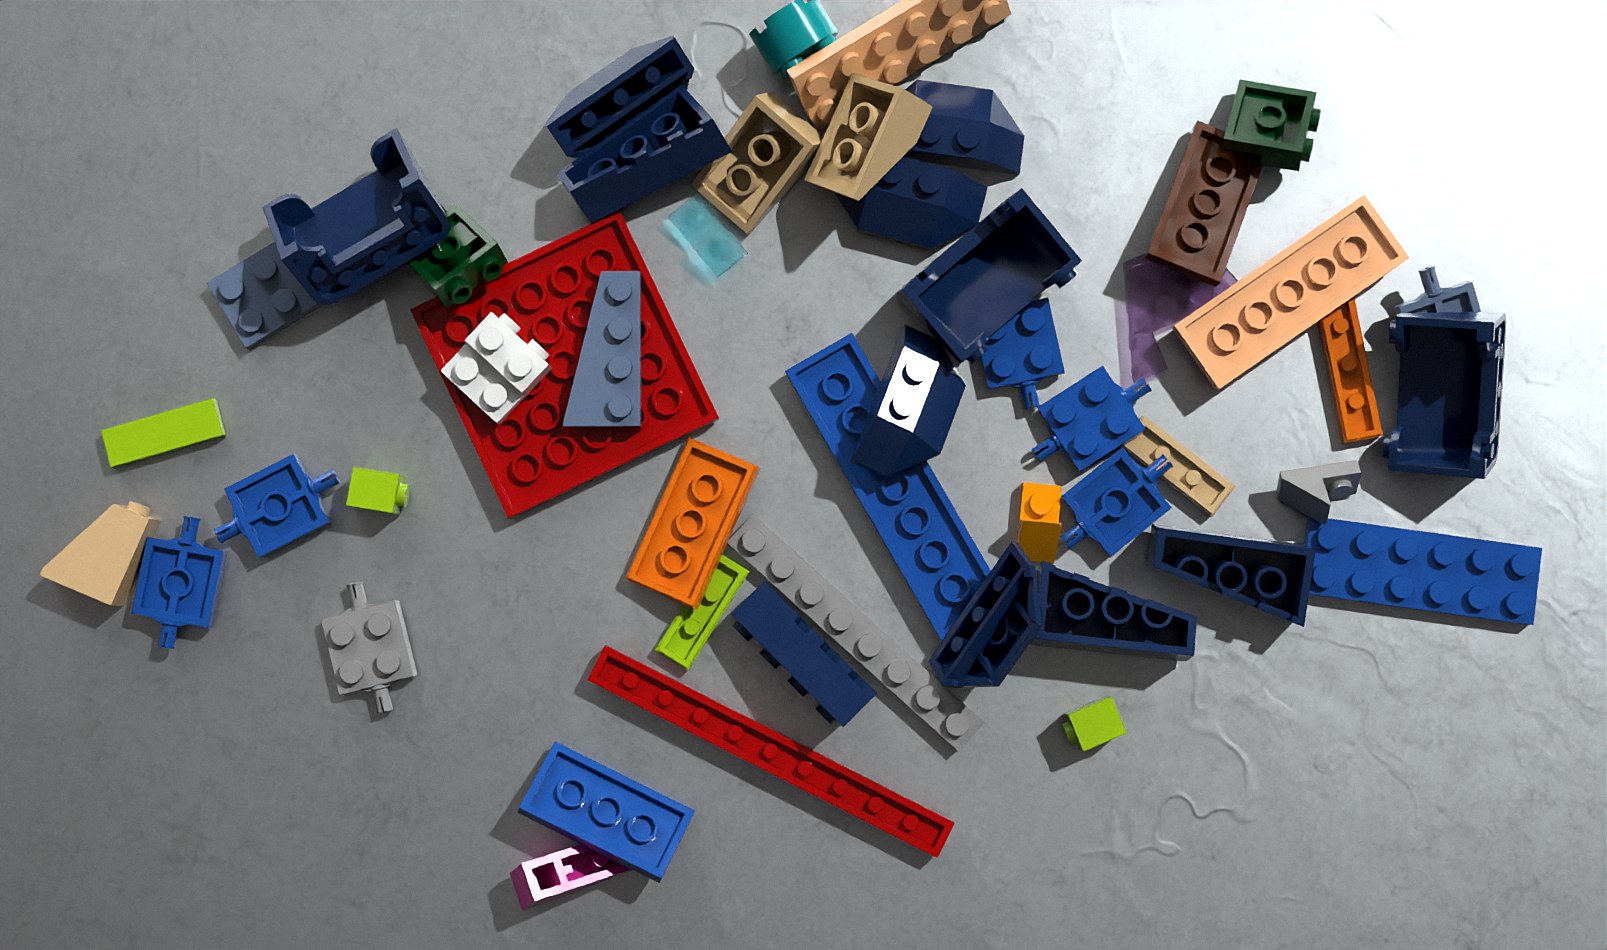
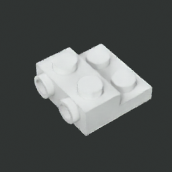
(497, 366)

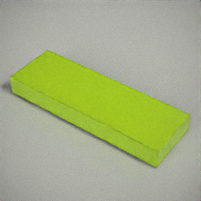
(163, 433)
(693, 627)

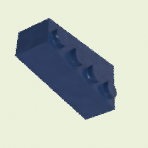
(644, 155)
(1248, 569)
(1108, 619)
(803, 654)

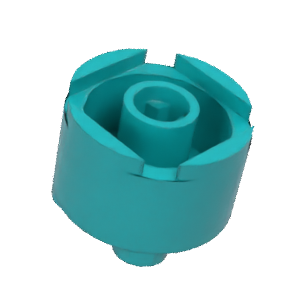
(794, 34)

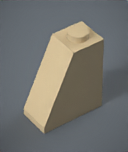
(106, 554)

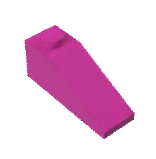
(562, 874)

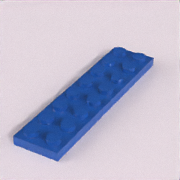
(906, 507)

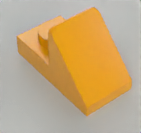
(1039, 521)

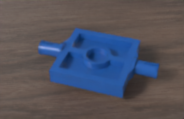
(1024, 352)
(1091, 419)
(1116, 502)
(277, 506)
(179, 582)

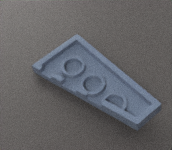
(609, 365)

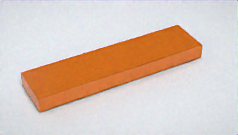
(1349, 374)

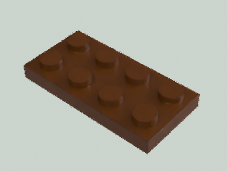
(1204, 207)

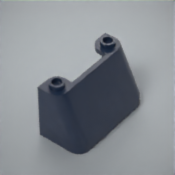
(361, 228)
(989, 276)
(1447, 393)

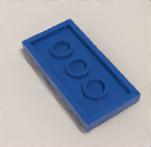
(606, 811)

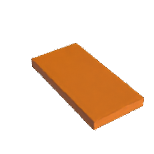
(693, 523)

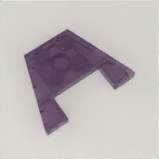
(1158, 299)

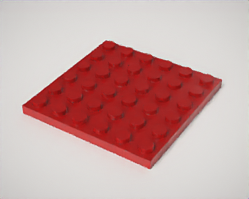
(551, 302)

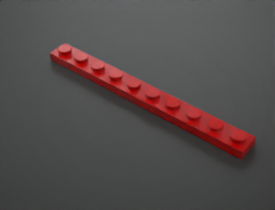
(771, 751)

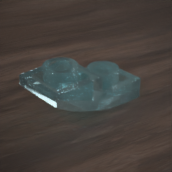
(707, 234)

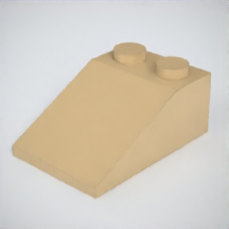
(867, 136)
(768, 156)

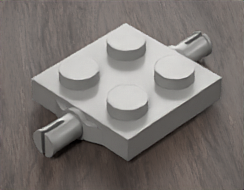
(369, 647)

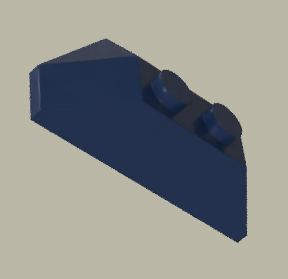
(618, 94)
(967, 129)
(918, 204)
(910, 407)
(992, 626)

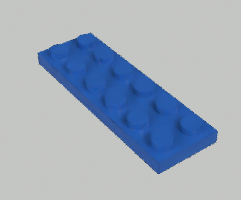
(1424, 570)

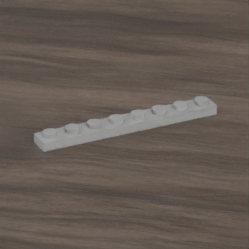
(855, 632)

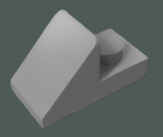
(1311, 487)

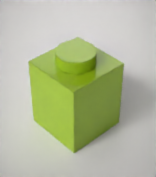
(377, 491)
(1093, 724)

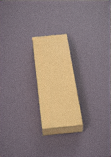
(1189, 474)

